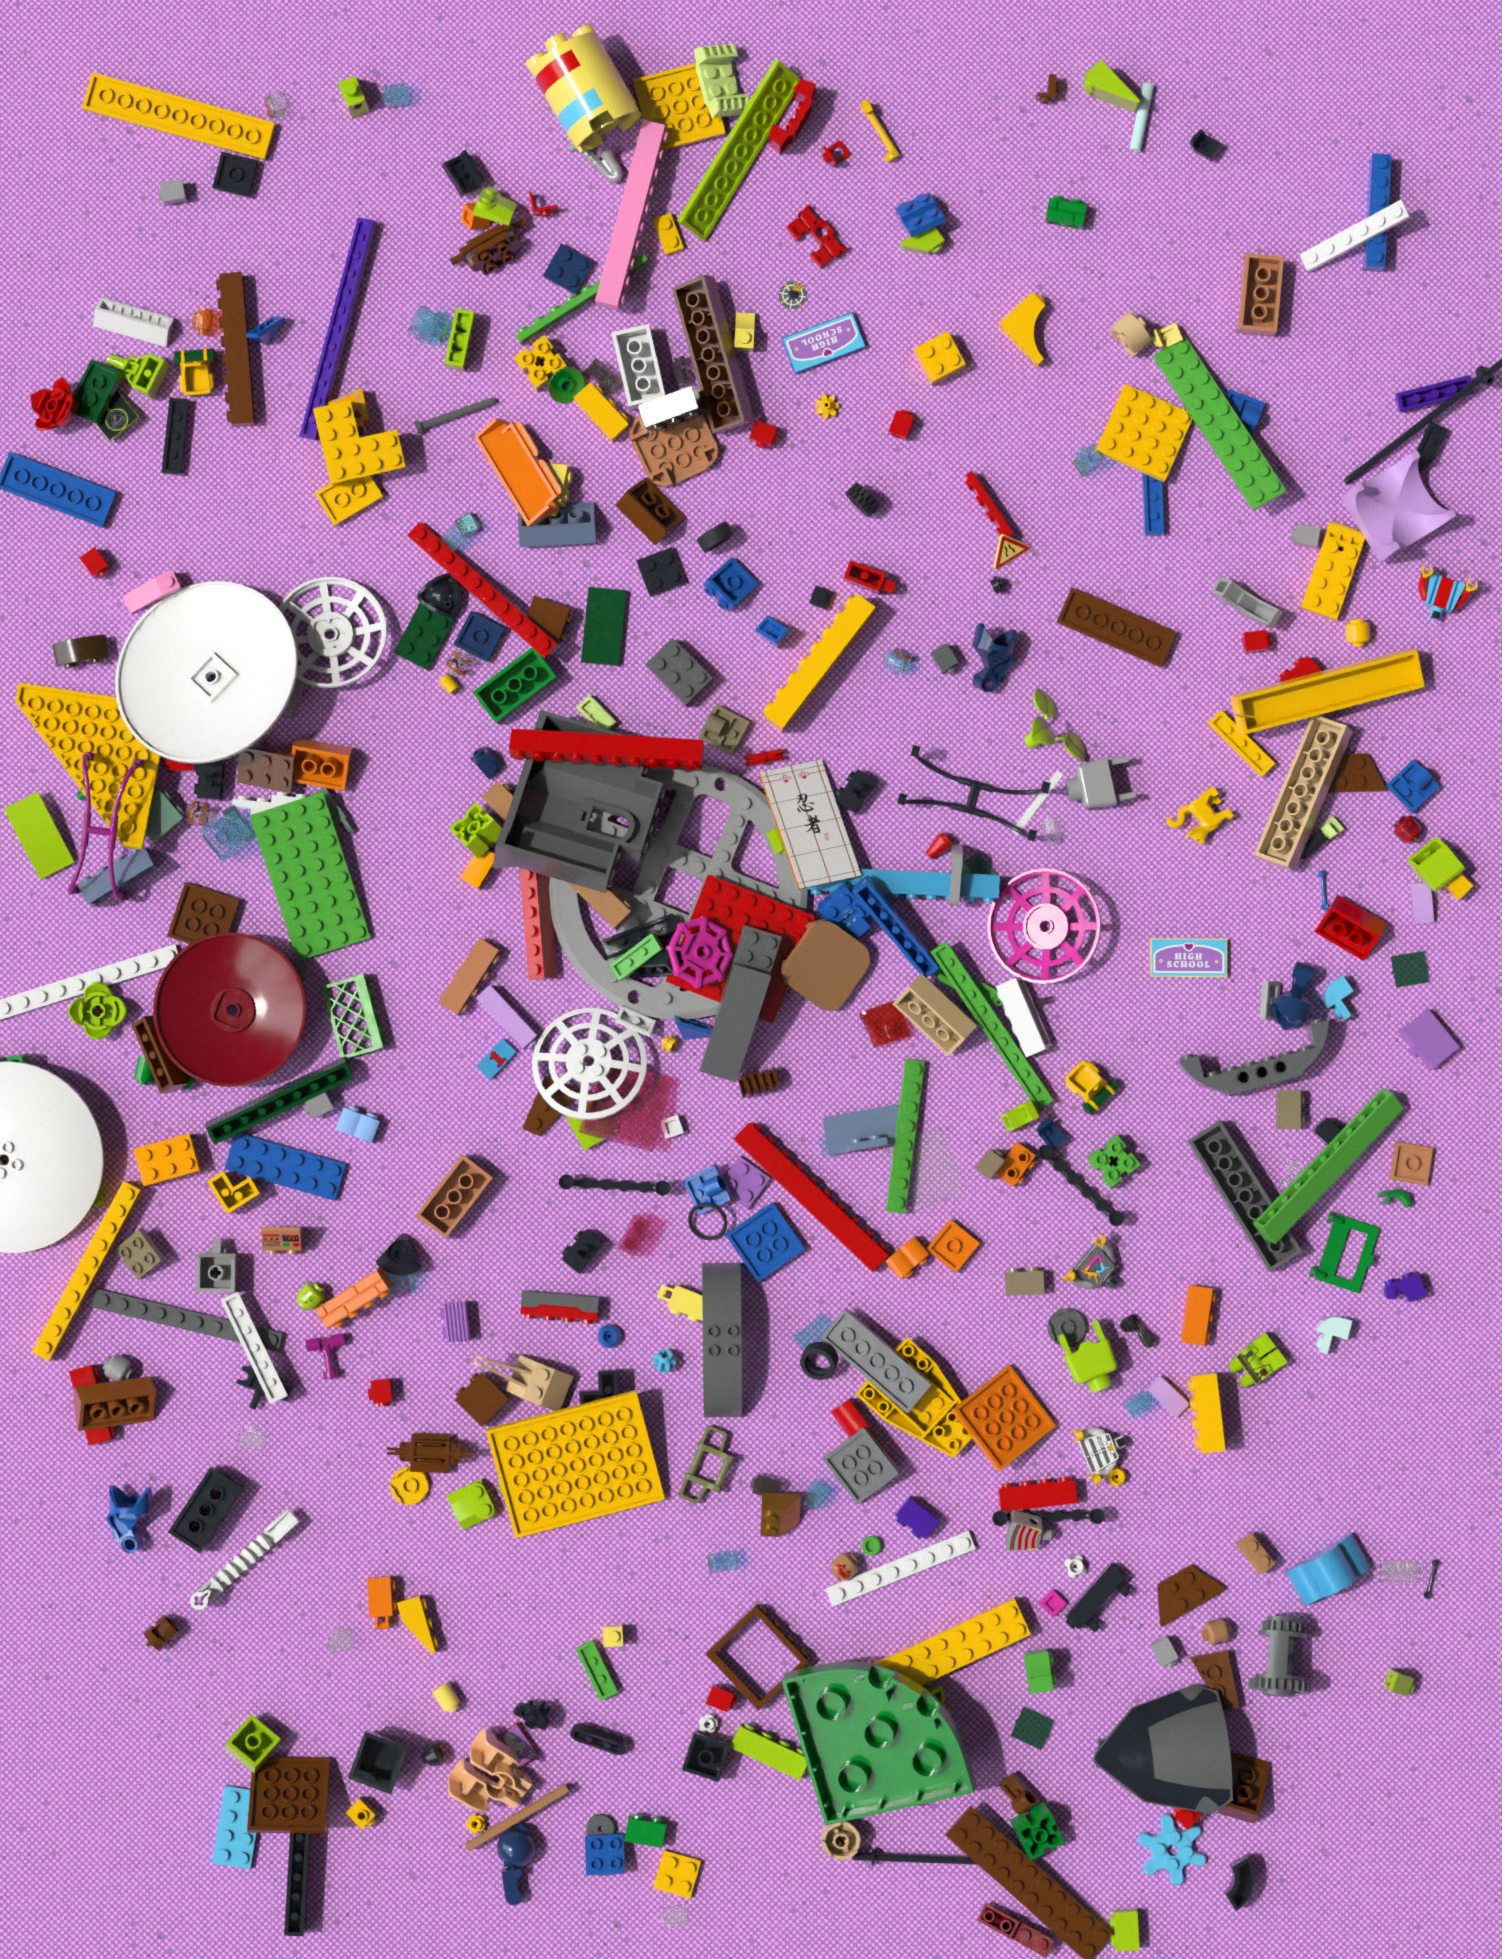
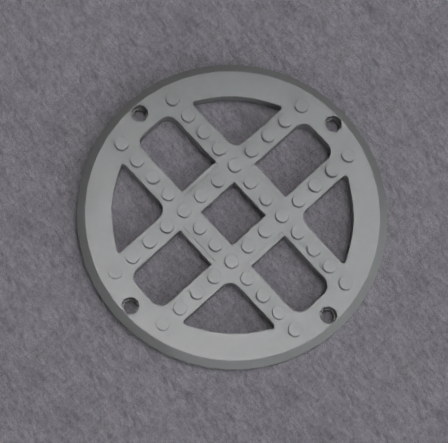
(745, 805)

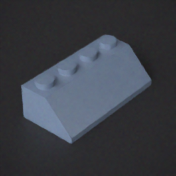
(571, 526)
(126, 872)

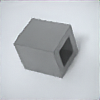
(172, 192)
(1305, 536)
(318, 1105)
(1164, 1652)

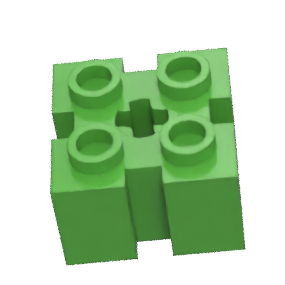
(1101, 1160)
(1038, 1671)

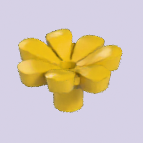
(829, 410)

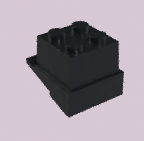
(378, 1762)

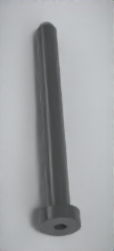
(453, 414)

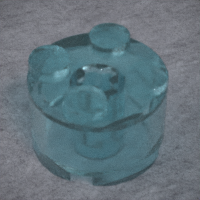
(429, 326)

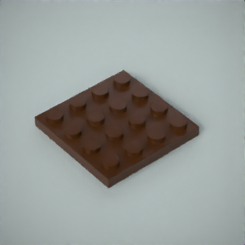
(289, 1796)

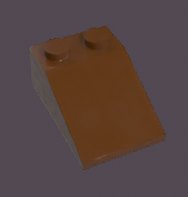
(1248, 1788)

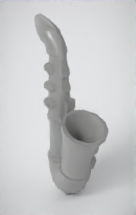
(608, 166)

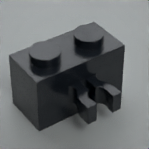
(210, 781)
(855, 791)
(581, 1251)

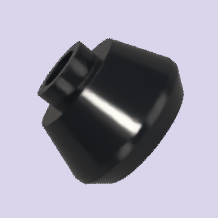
(432, 1754)

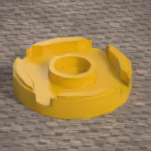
(409, 1486)

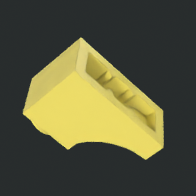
(744, 332)

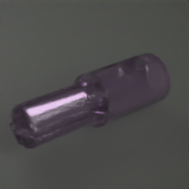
(1038, 1002)

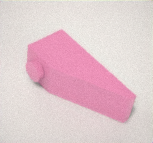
(152, 591)

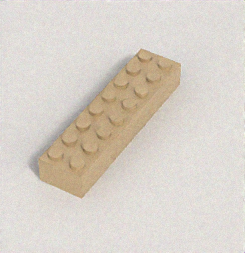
(1303, 793)

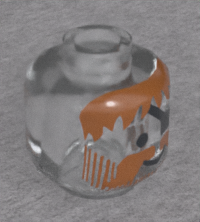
(277, 105)
(459, 663)
(200, 813)

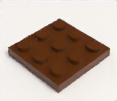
(202, 914)

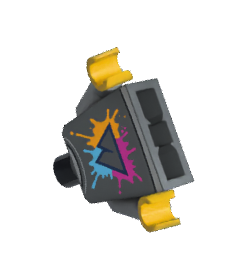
(1094, 1267)

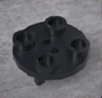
(533, 1715)

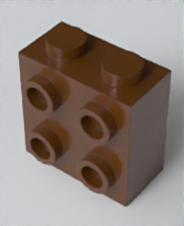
(550, 617)
(481, 1398)

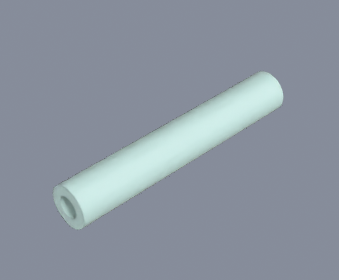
(1141, 117)

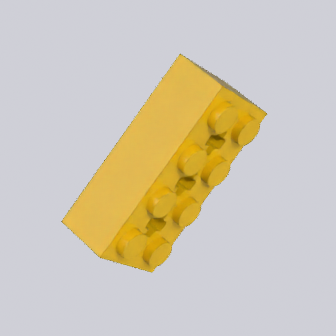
(1207, 1412)

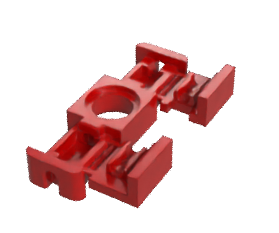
(810, 221)

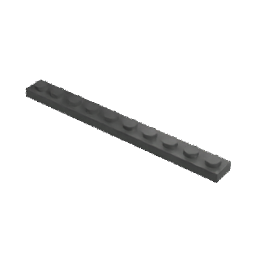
(178, 1317)

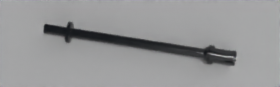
(912, 1858)

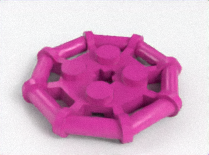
(690, 955)

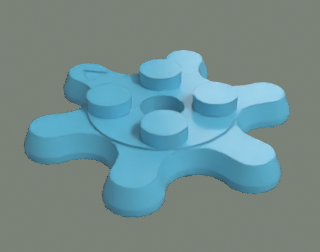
(1169, 1836)

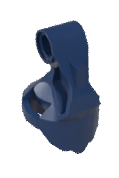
(995, 656)
(1293, 1006)

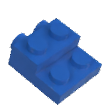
(919, 214)
(730, 584)

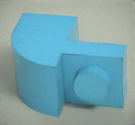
(1334, 993)

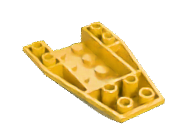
(932, 1416)

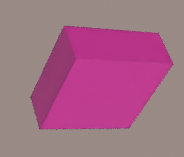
(1052, 1603)

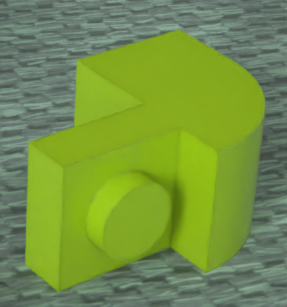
(1020, 1115)

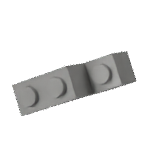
(1250, 606)

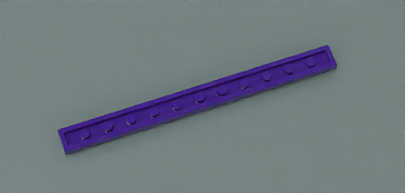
(339, 324)

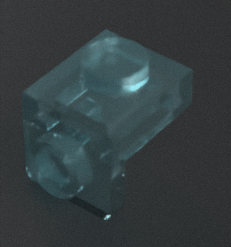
(722, 1561)

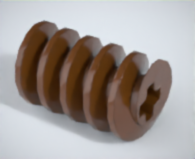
(759, 1082)

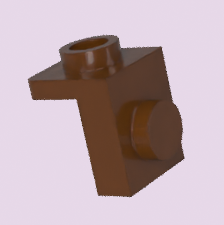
(1052, 87)

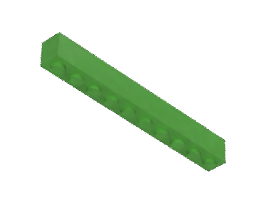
(1328, 1166)

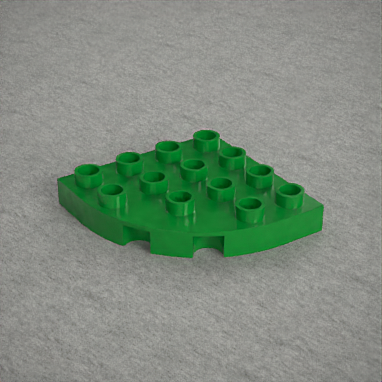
(874, 1740)

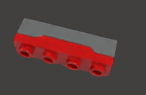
(559, 1305)

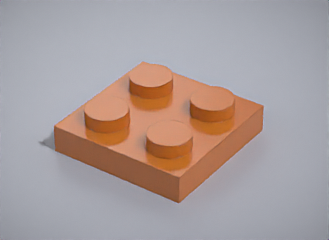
(952, 1246)

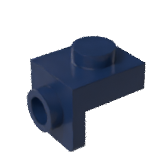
(486, 762)
(1051, 1134)

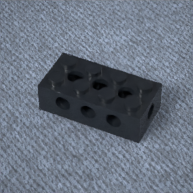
(193, 1509)

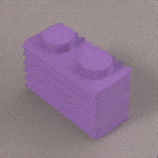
(456, 1321)

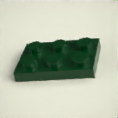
(96, 390)
(423, 637)

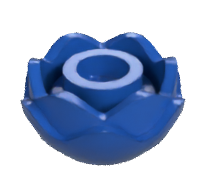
(615, 1334)

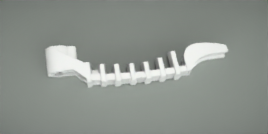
(242, 1561)

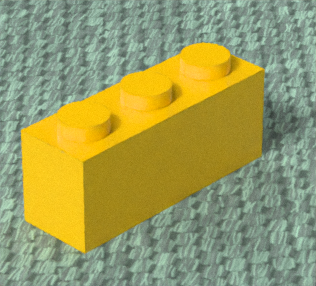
(601, 411)

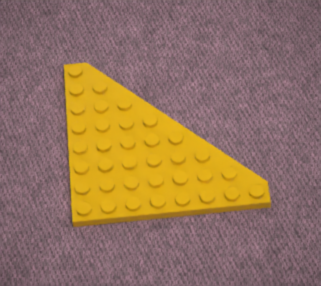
(93, 723)

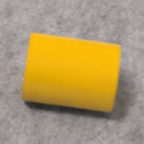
(448, 684)

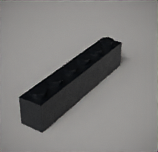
(297, 1884)

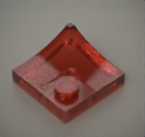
(884, 1024)

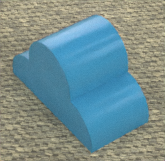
(1328, 1570)

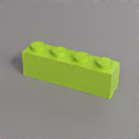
(768, 1751)

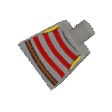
(1025, 1532)

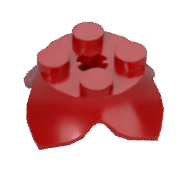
(54, 406)

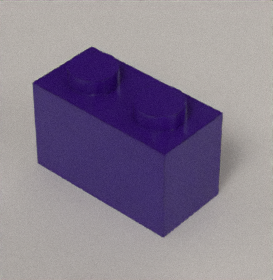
(916, 1518)

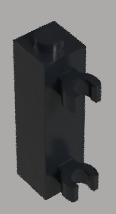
(1094, 1597)

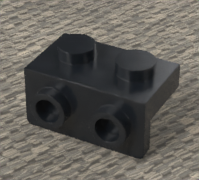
(464, 174)

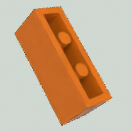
(1197, 1315)

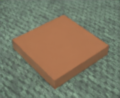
(1411, 1163)

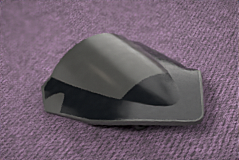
(1173, 1751)

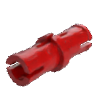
(763, 757)

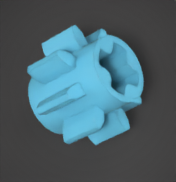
(664, 1360)

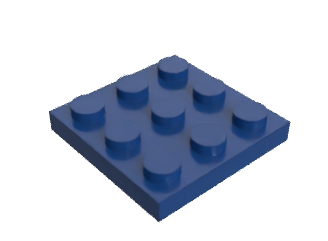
(765, 1242)

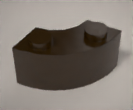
(80, 650)

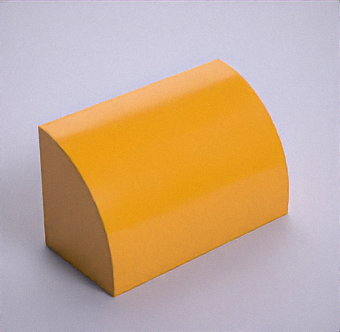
(478, 869)

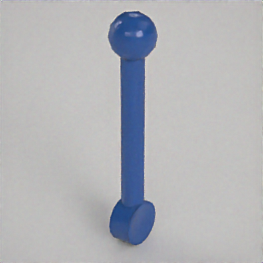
(1324, 906)

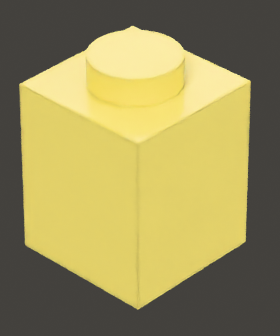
(613, 1635)

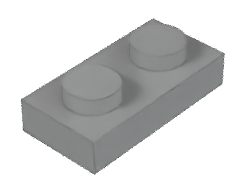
(1268, 992)

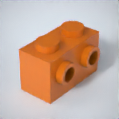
(1015, 1164)

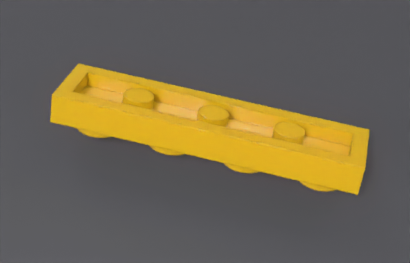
(1241, 743)

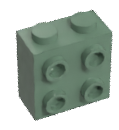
(163, 816)

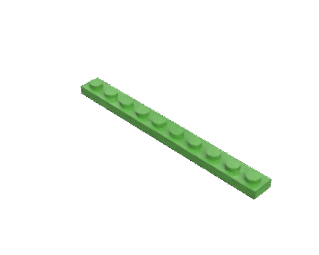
(991, 1025)

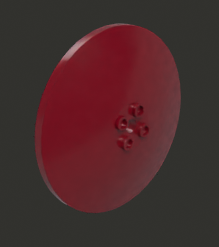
(195, 1001)

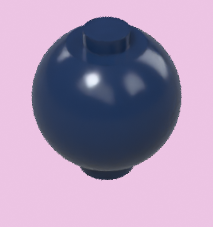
(516, 1847)

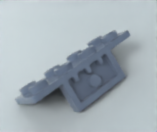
(860, 1129)

